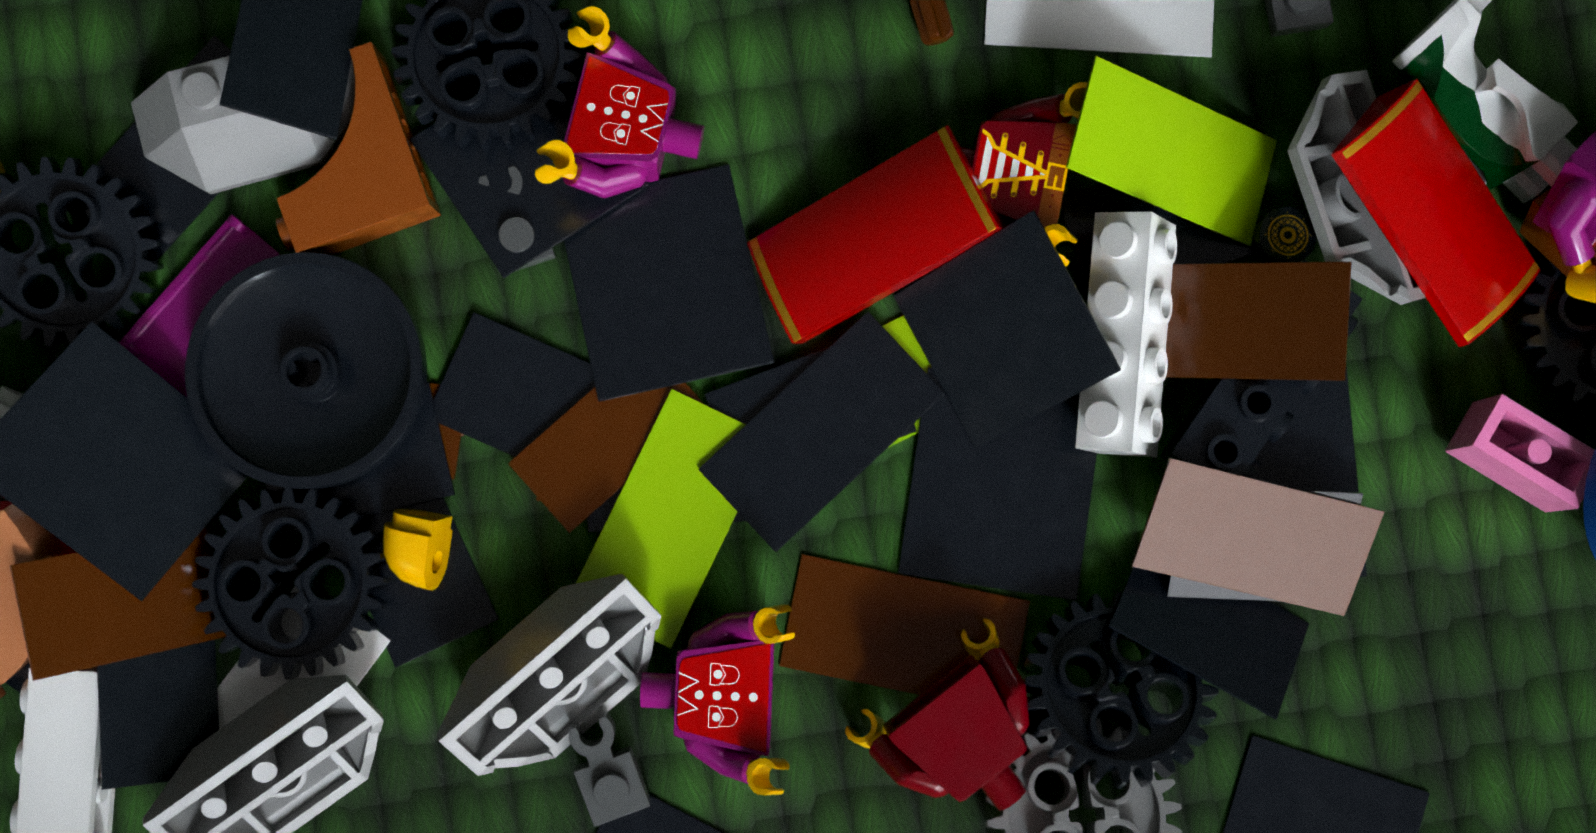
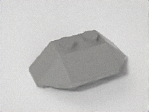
(217, 145)
(1336, 211)
(551, 670)
(274, 762)

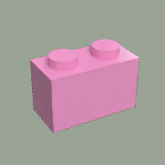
(1523, 453)

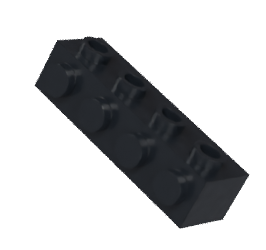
(1239, 417)

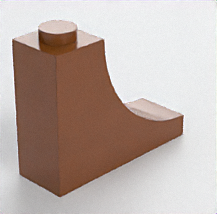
(370, 182)

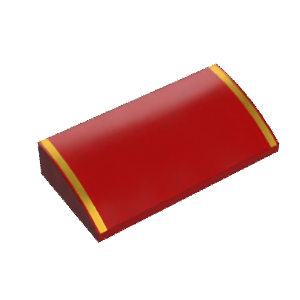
(1436, 211)
(873, 236)

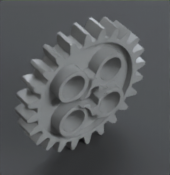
(1134, 810)

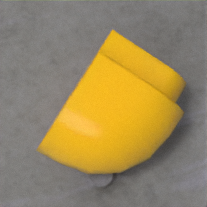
(418, 546)

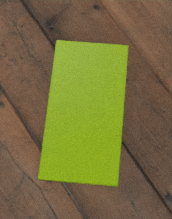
(1171, 152)
(669, 513)

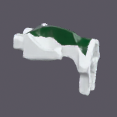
(1493, 112)

